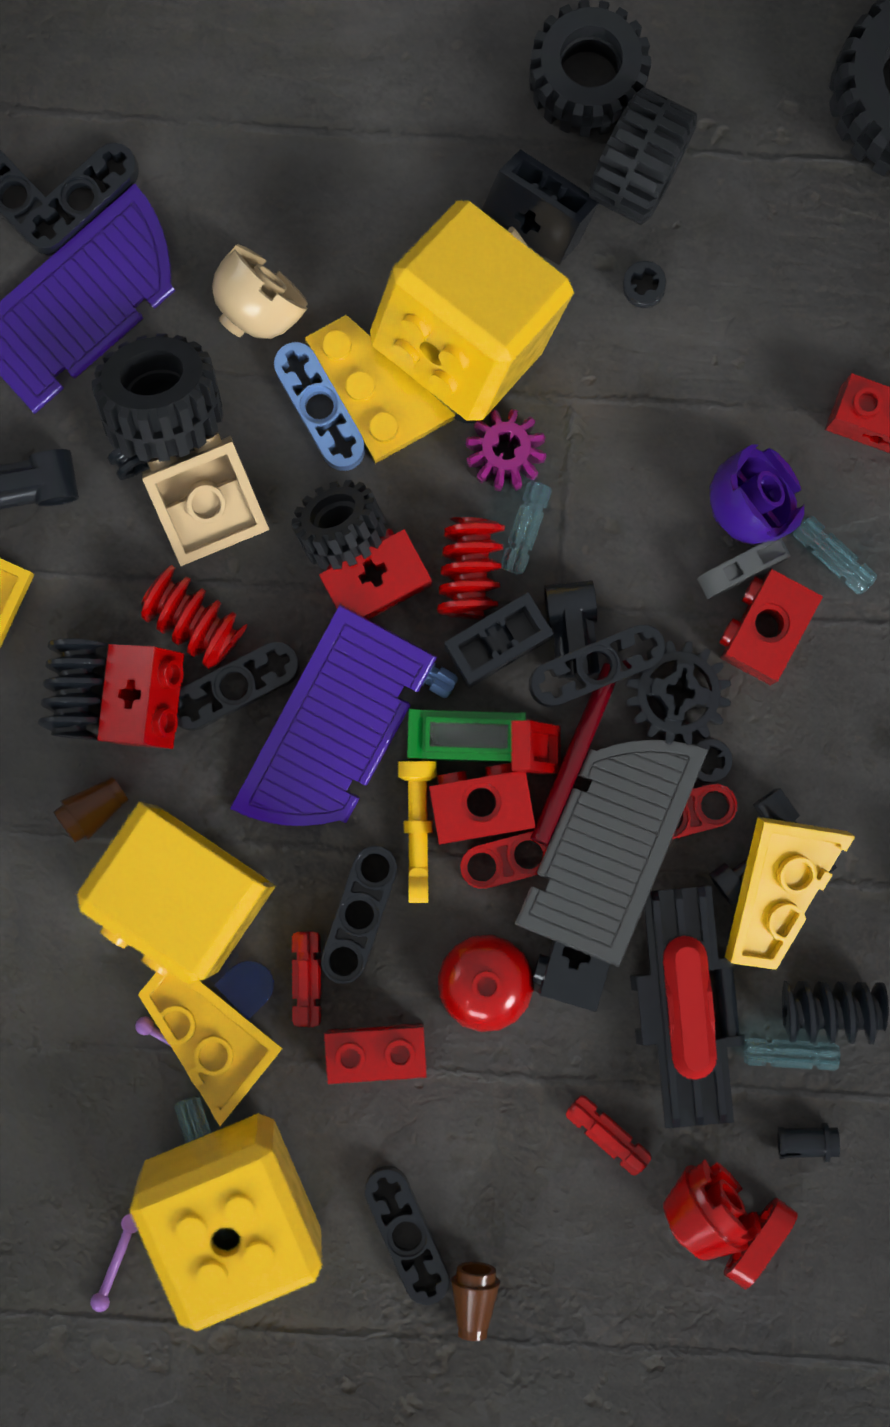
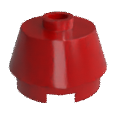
(709, 1213)

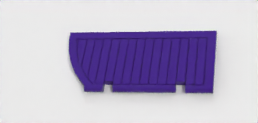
(83, 298)
(334, 724)

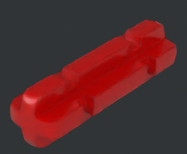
(306, 979)
(608, 1135)

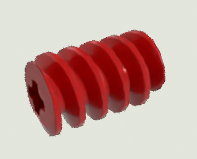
(469, 567)
(190, 618)

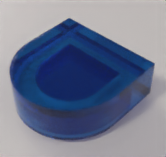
(247, 986)

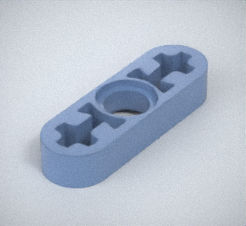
(315, 370)

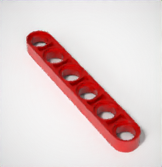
(508, 870)

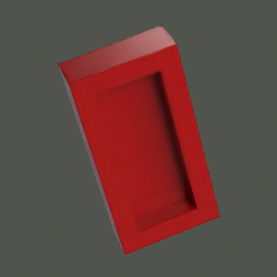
(535, 747)

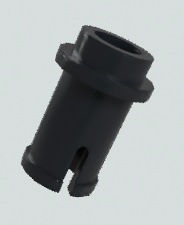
(808, 1142)

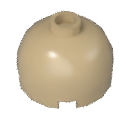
(255, 297)

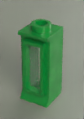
(460, 735)

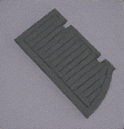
(611, 845)

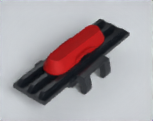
(680, 1011)

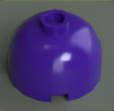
(756, 496)

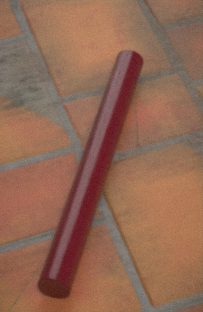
(573, 761)

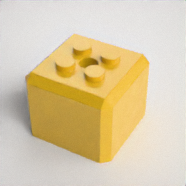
(469, 310)
(172, 895)
(235, 1181)

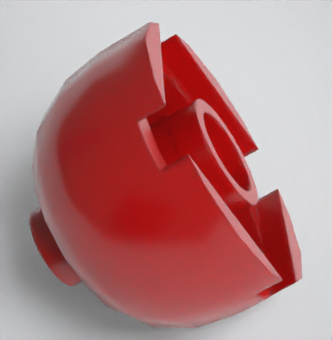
(485, 983)

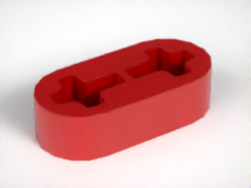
(776, 1223)

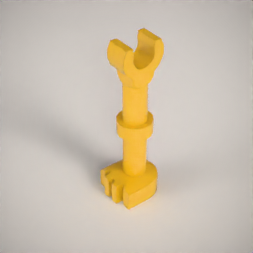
(417, 825)

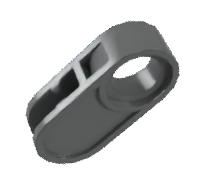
(743, 567)

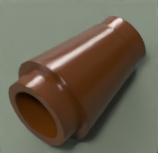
(90, 809)
(474, 1299)

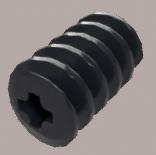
(73, 688)
(834, 1010)

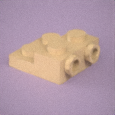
(204, 499)

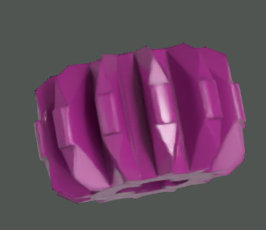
(523, 455)

